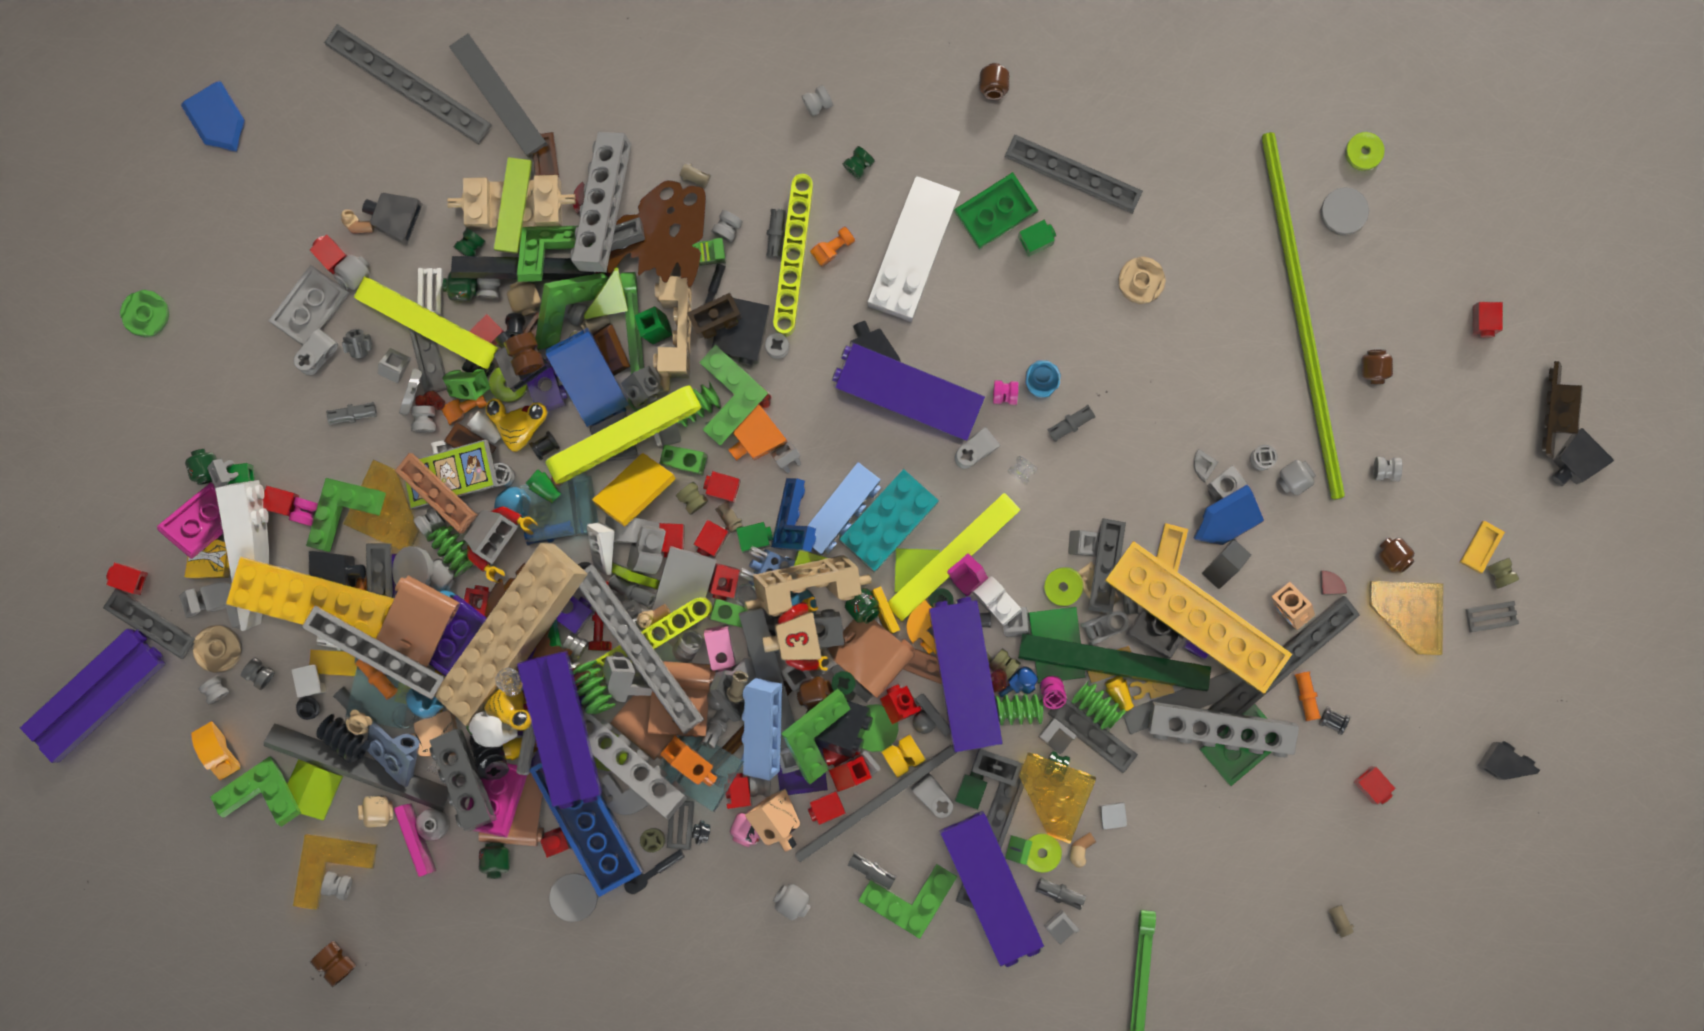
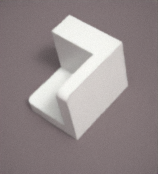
(307, 681)

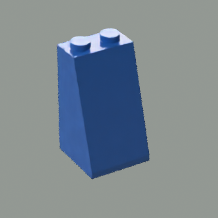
(587, 378)

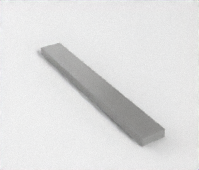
(640, 651)

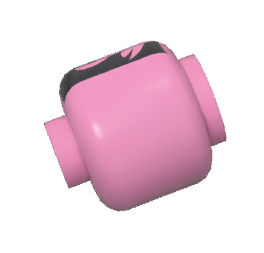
(743, 831)

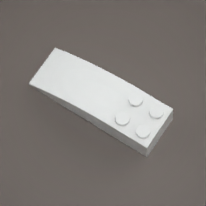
(913, 249)
(244, 532)

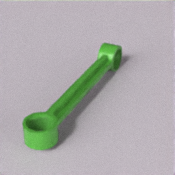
(635, 348)
(1146, 930)

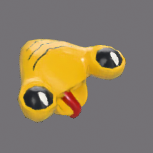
(517, 425)
(509, 709)

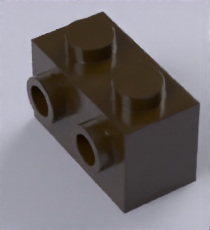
(714, 316)

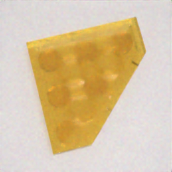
(396, 519)
(1412, 612)
(1056, 794)

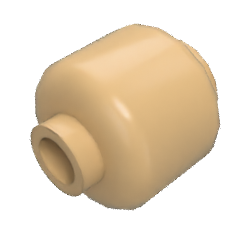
(523, 298)
(375, 811)

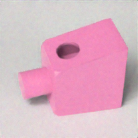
(717, 641)

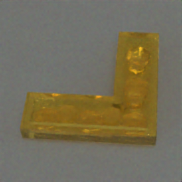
(315, 854)

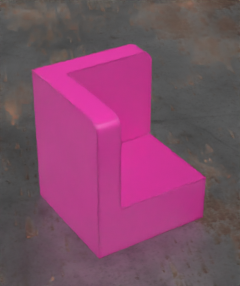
(967, 574)

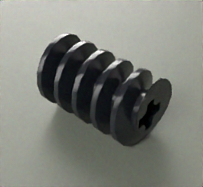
(341, 739)
(489, 760)

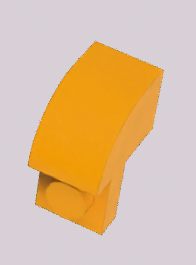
(917, 627)
(213, 752)

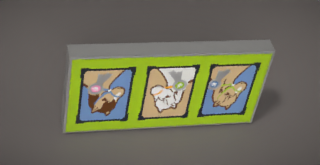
(460, 469)

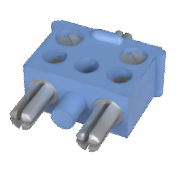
(765, 563)

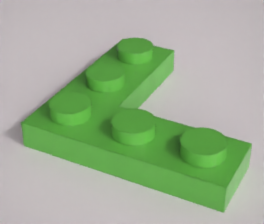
(533, 245)
(554, 301)
(745, 390)
(332, 500)
(801, 734)
(263, 779)
(910, 917)

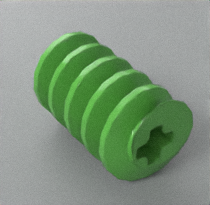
(706, 399)
(451, 548)
(592, 690)
(1098, 706)
(1019, 709)

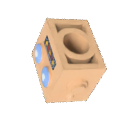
(1293, 606)

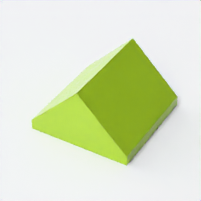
(313, 788)

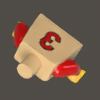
(797, 638)

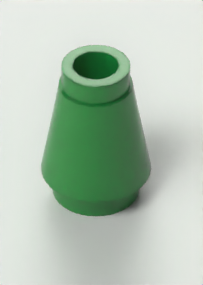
(543, 486)

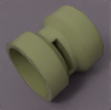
(691, 497)
(1503, 573)
(1005, 663)

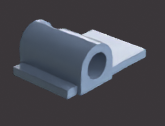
(396, 759)

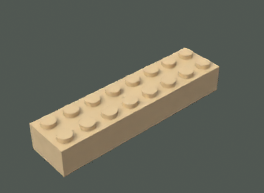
(511, 630)

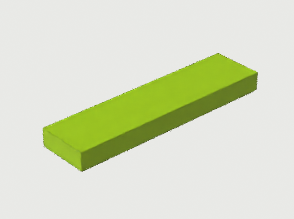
(513, 205)

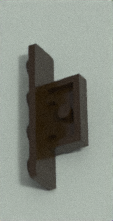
(1564, 409)

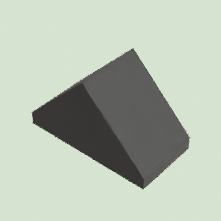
(1226, 564)
(996, 767)

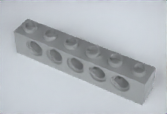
(597, 256)
(373, 652)
(1285, 731)
(665, 804)

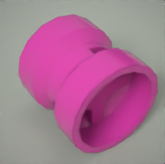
(1005, 392)
(300, 516)
(1053, 692)

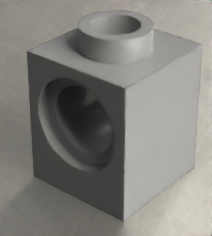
(1230, 475)

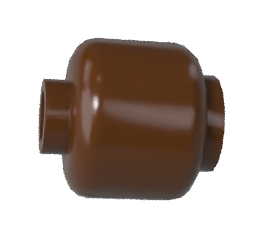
(994, 81)
(1377, 366)
(1396, 554)
(813, 692)

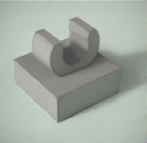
(785, 455)
(219, 474)
(190, 602)

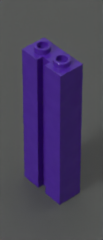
(908, 391)
(965, 675)
(93, 695)
(560, 729)
(992, 889)

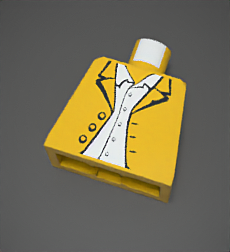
(209, 563)

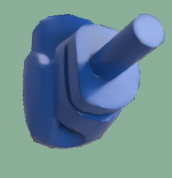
(1022, 680)

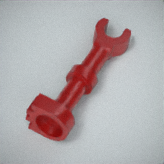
(598, 643)

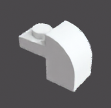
(997, 600)

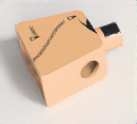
(432, 728)
(775, 820)

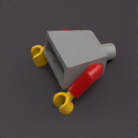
(489, 536)

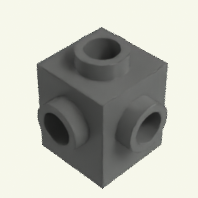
(642, 387)

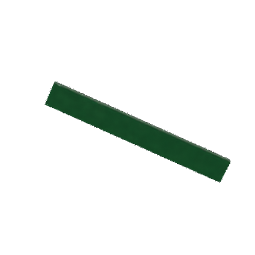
(1114, 662)

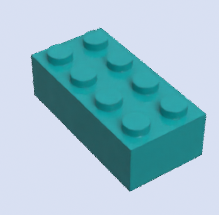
(889, 520)

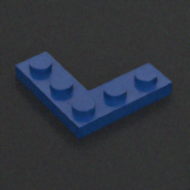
(787, 534)

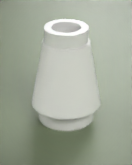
(484, 427)

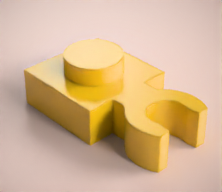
(1154, 689)

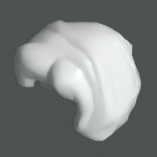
(490, 730)

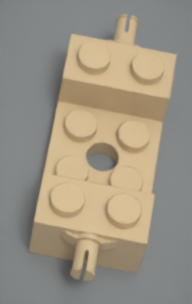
(483, 199)
(674, 361)
(834, 573)

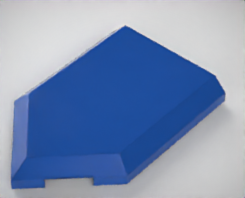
(215, 117)
(1230, 517)

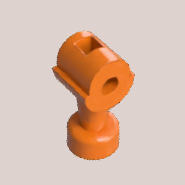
(825, 252)
(455, 410)

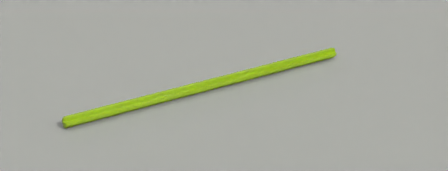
(1303, 316)

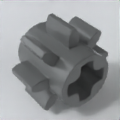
(356, 343)

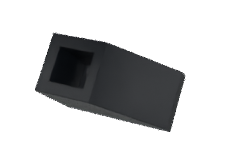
(1505, 763)

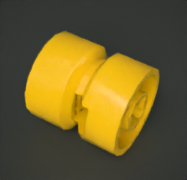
(903, 756)

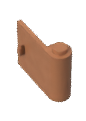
(417, 620)
(872, 655)
(695, 682)
(633, 723)
(525, 824)

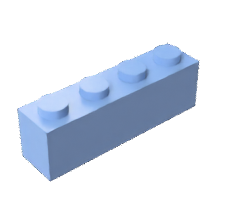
(842, 506)
(762, 728)

